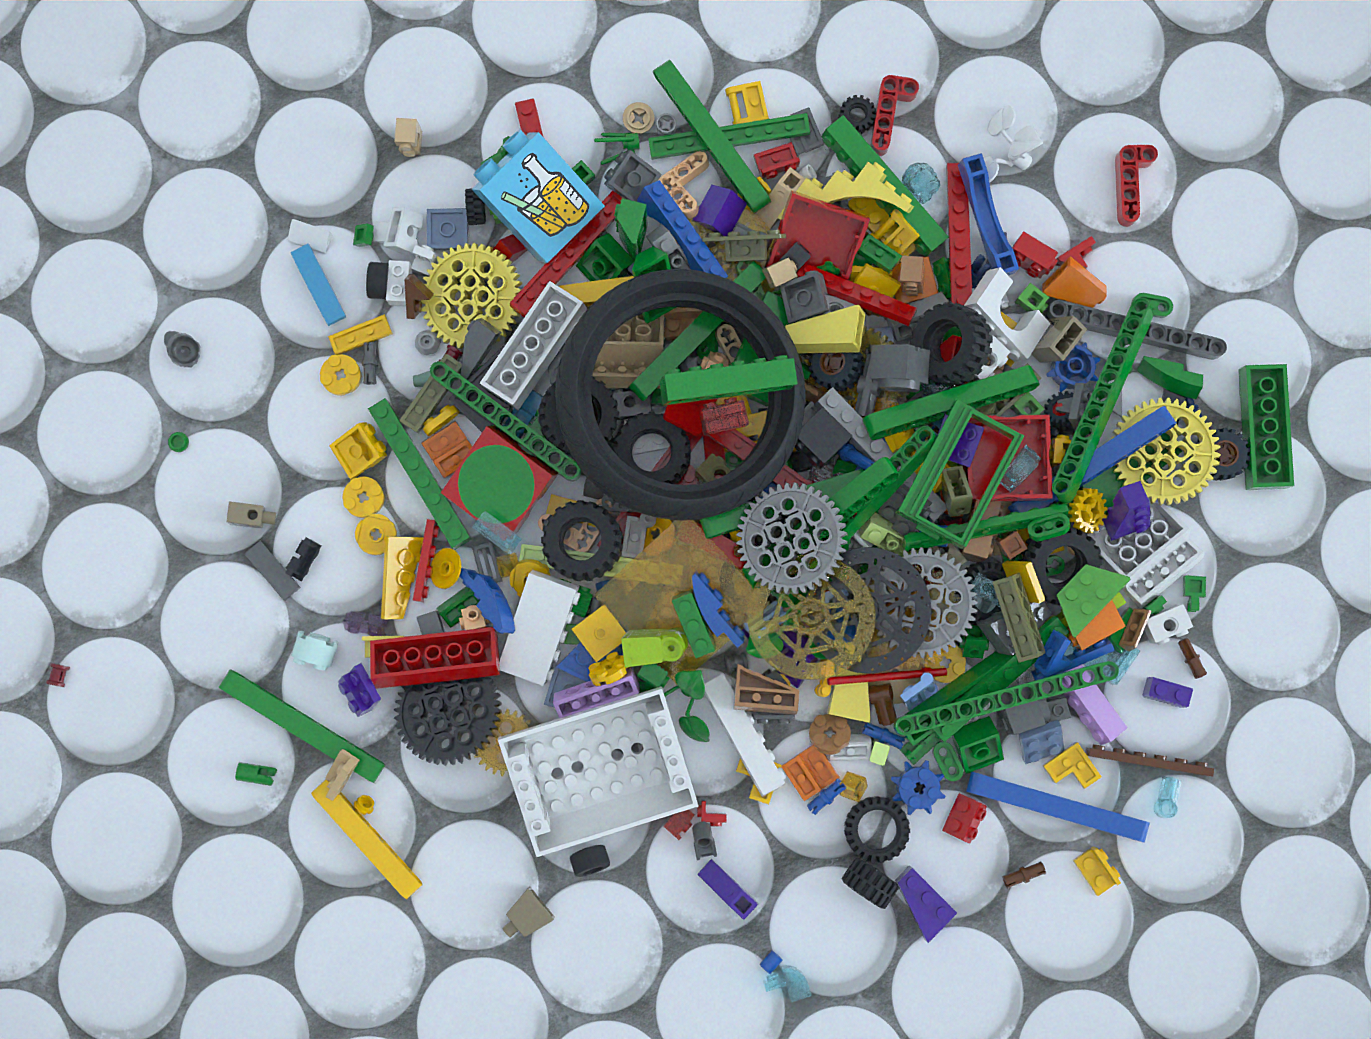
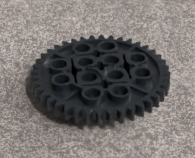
(429, 743)

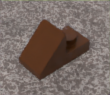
(414, 293)

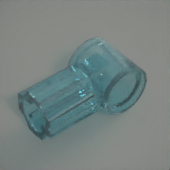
(1168, 794)

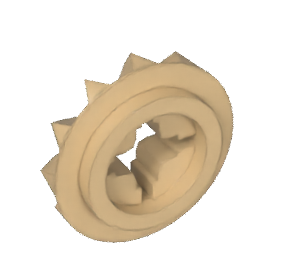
(639, 109)

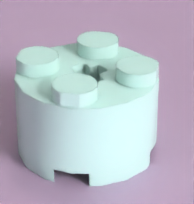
(314, 650)

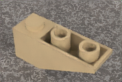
(779, 195)

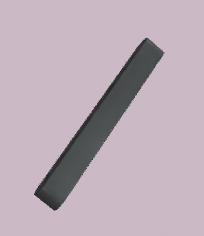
(1165, 332)

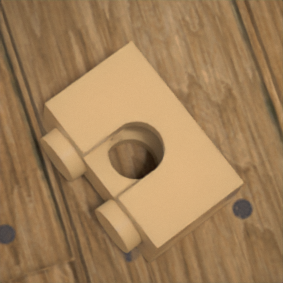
(408, 136)

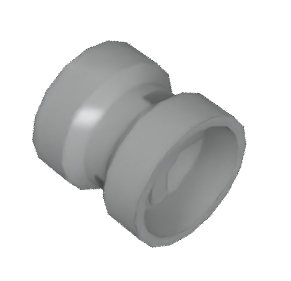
(666, 121)

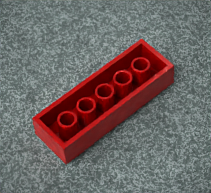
(434, 657)

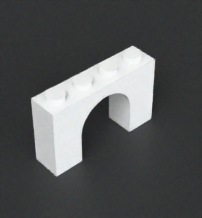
(987, 301)

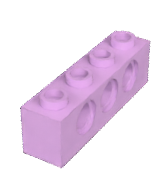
(589, 695)

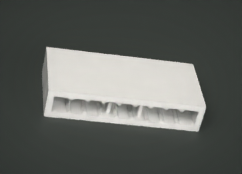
(539, 628)

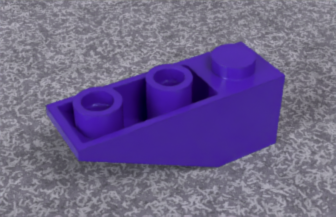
(728, 889)

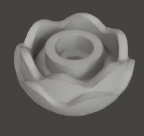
(431, 347)

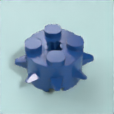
(1084, 365)
(907, 782)

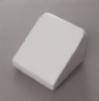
(379, 232)

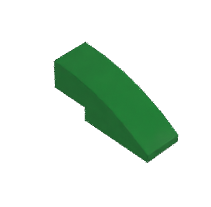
(1171, 376)

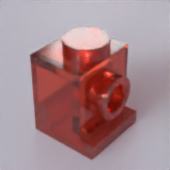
(679, 822)

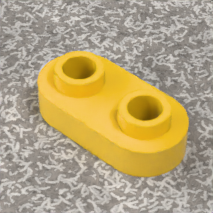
(446, 415)

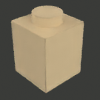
(780, 272)

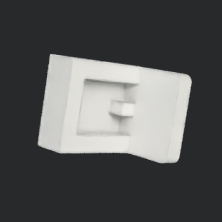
(423, 258)

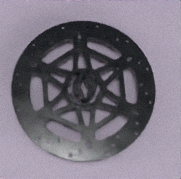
(921, 610)

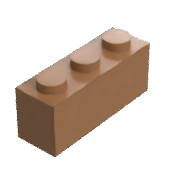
(912, 275)

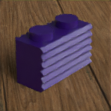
(1167, 692)

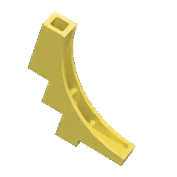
(866, 185)

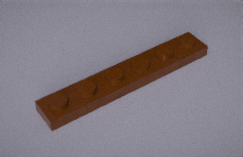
(1158, 761)

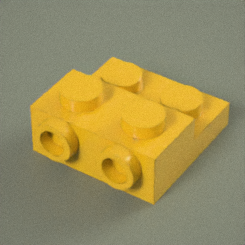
(358, 449)

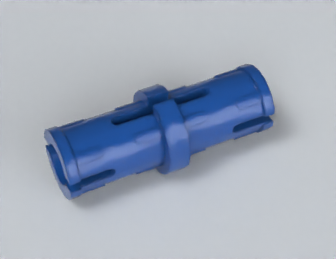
(883, 735)
(826, 796)

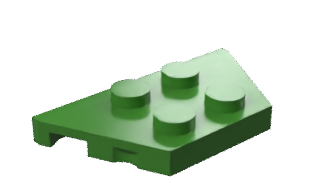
(1088, 595)

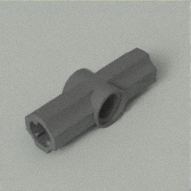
(867, 391)

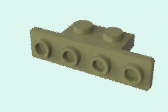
(747, 247)

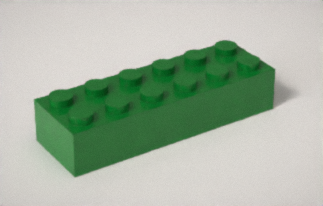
(728, 381)
(1266, 426)

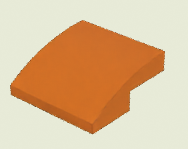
(929, 286)
(447, 448)
(810, 772)

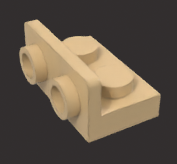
(340, 773)

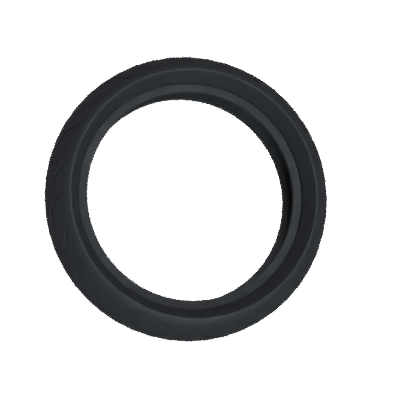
(576, 413)

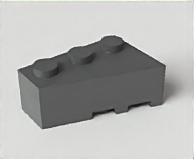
(997, 632)

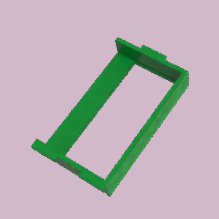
(935, 463)

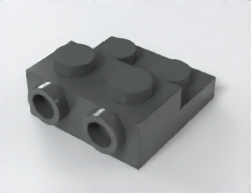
(630, 175)
(804, 297)
(900, 523)

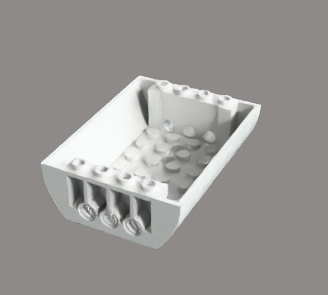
(608, 790)

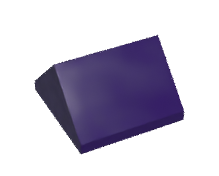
(720, 210)

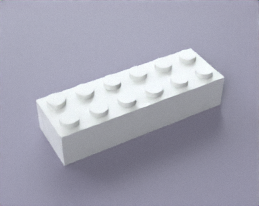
(533, 345)

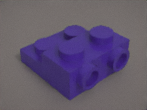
(359, 690)

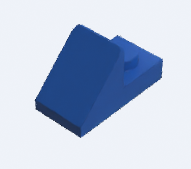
(1054, 657)

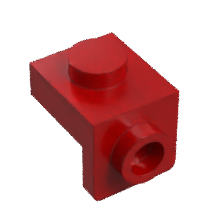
(715, 819)

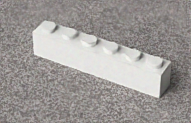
(744, 736)

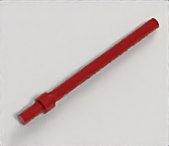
(886, 676)

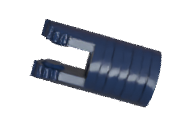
(978, 270)

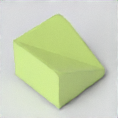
(879, 753)

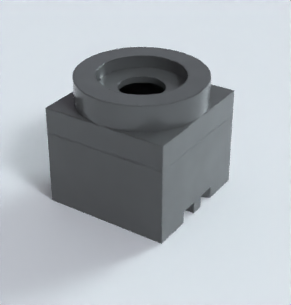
(899, 367)
(1024, 716)

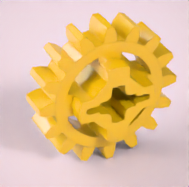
(1088, 510)

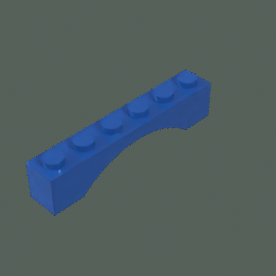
(977, 186)
(666, 211)

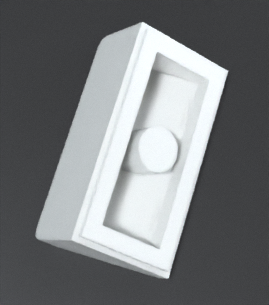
(304, 233)
(858, 748)

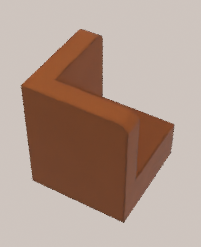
(1011, 545)

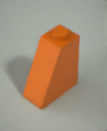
(1075, 284)
(1103, 625)

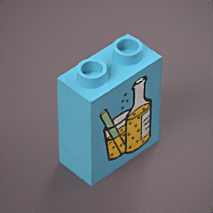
(536, 195)

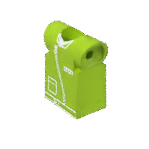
(653, 646)

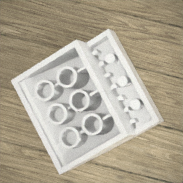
(1150, 557)

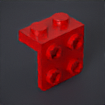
(686, 415)

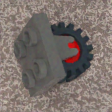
(1068, 408)

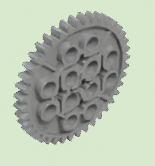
(805, 504)
(952, 580)

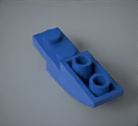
(492, 600)
(709, 603)

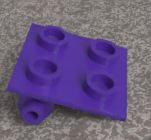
(967, 444)

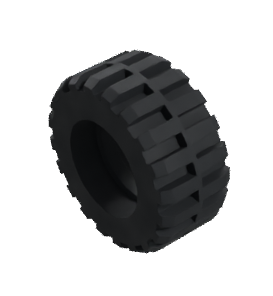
(974, 344)
(601, 398)
(654, 423)
(565, 519)
(1039, 551)

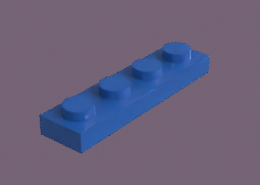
(1081, 657)

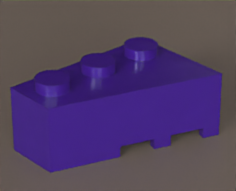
(1129, 512)
(926, 905)

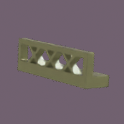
(428, 397)
(1019, 617)

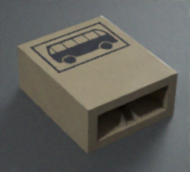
(1059, 339)

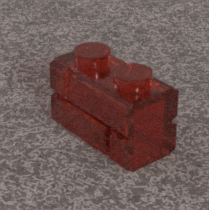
(723, 416)

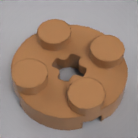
(827, 723)

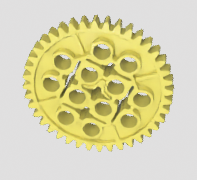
(474, 262)
(1200, 454)

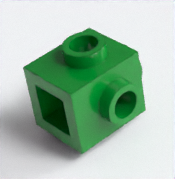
(974, 643)

